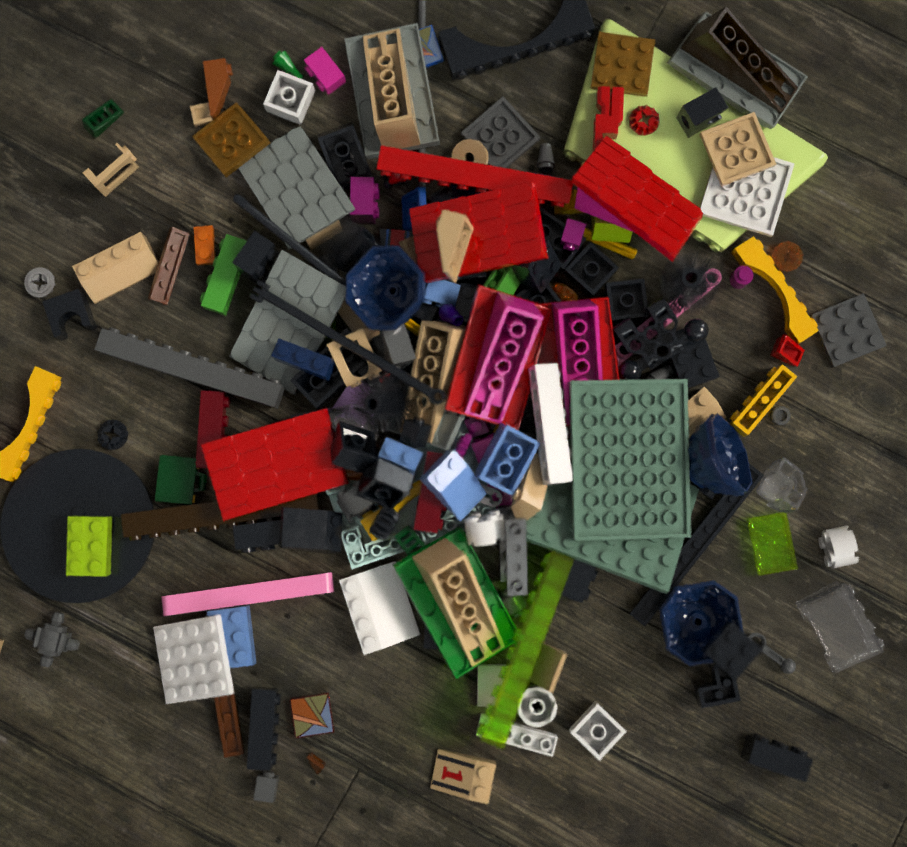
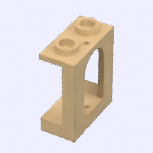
(98, 181)
(348, 378)

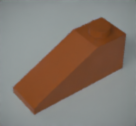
(217, 82)

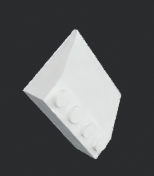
(379, 608)

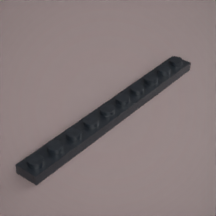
(694, 548)

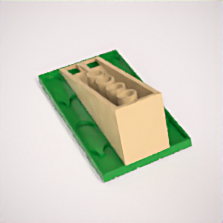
(456, 601)

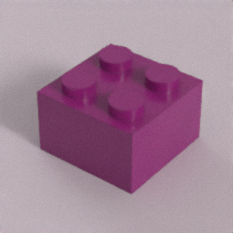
(363, 197)

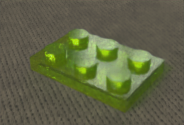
(772, 543)

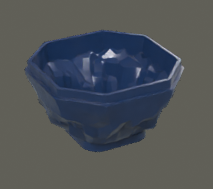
(385, 288)
(718, 458)
(701, 600)

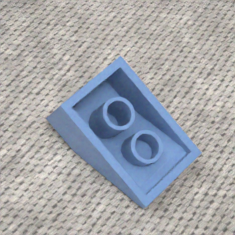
(454, 484)

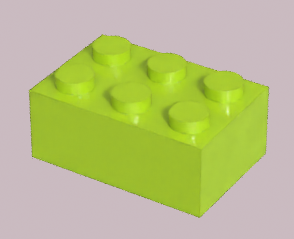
(89, 545)

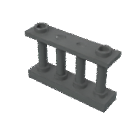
(513, 553)

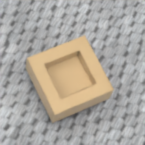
(201, 114)

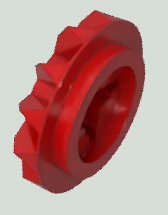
(640, 127)

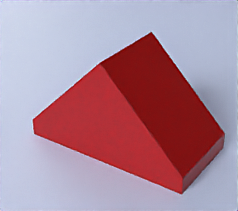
(787, 350)

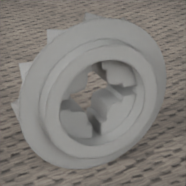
(35, 275)

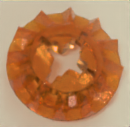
(796, 256)
(564, 292)

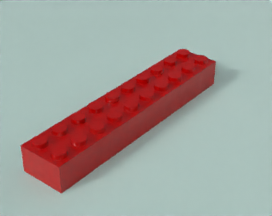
(469, 174)

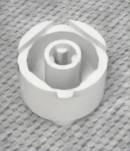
(485, 528)
(838, 547)
(542, 715)

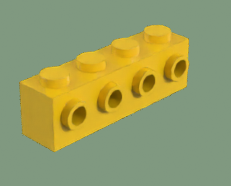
(762, 401)

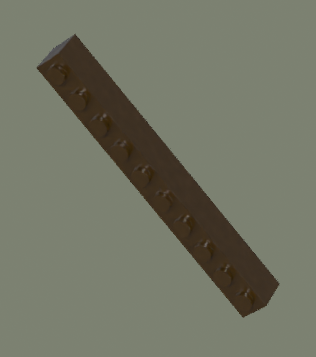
(199, 516)

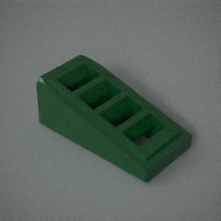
(106, 122)
(403, 532)

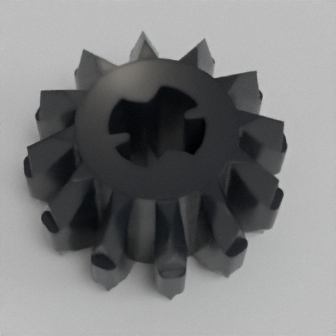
(384, 523)

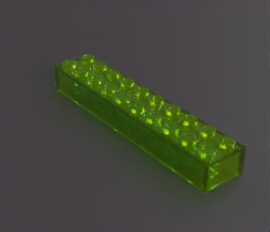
(525, 650)

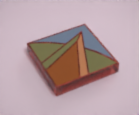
(312, 715)

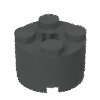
(352, 504)

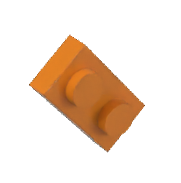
(204, 245)

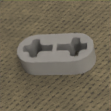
(490, 491)

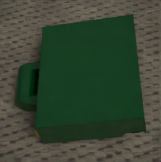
(177, 480)

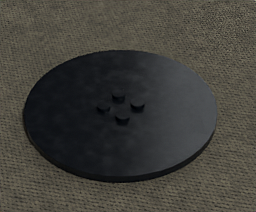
(37, 522)

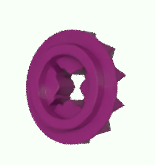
(463, 445)

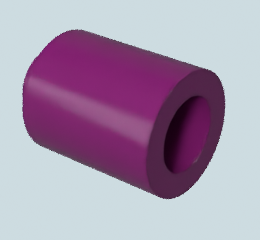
(741, 277)

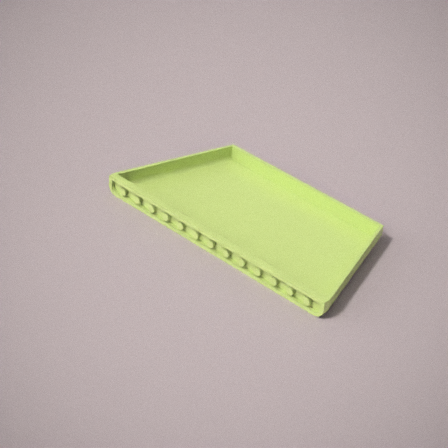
(669, 151)

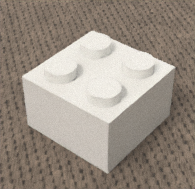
(289, 97)
(597, 730)

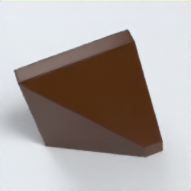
(316, 763)

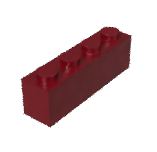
(211, 421)
(429, 506)

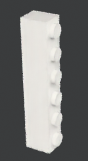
(550, 423)

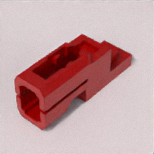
(604, 123)

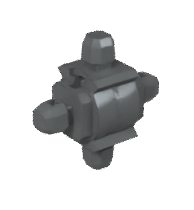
(52, 639)

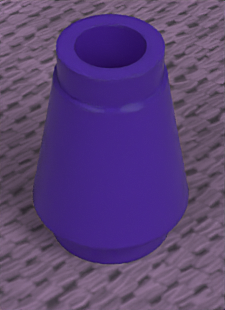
(450, 315)

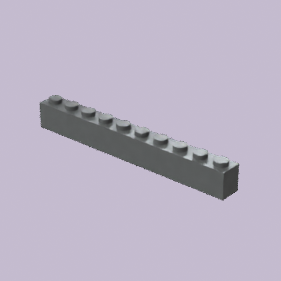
(189, 368)

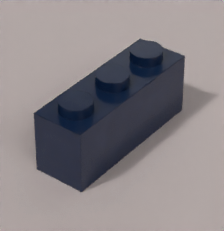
(303, 359)

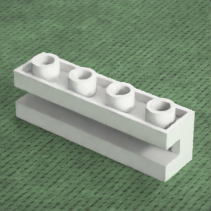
(529, 738)

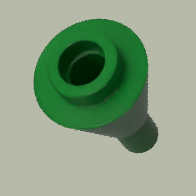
(284, 62)

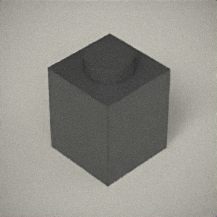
(266, 787)

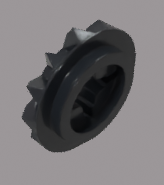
(116, 442)

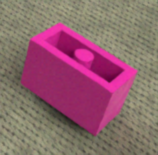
(324, 71)

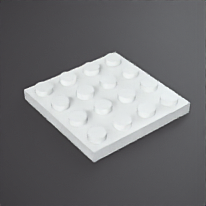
(749, 202)
(193, 659)

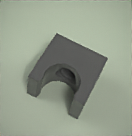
(394, 347)

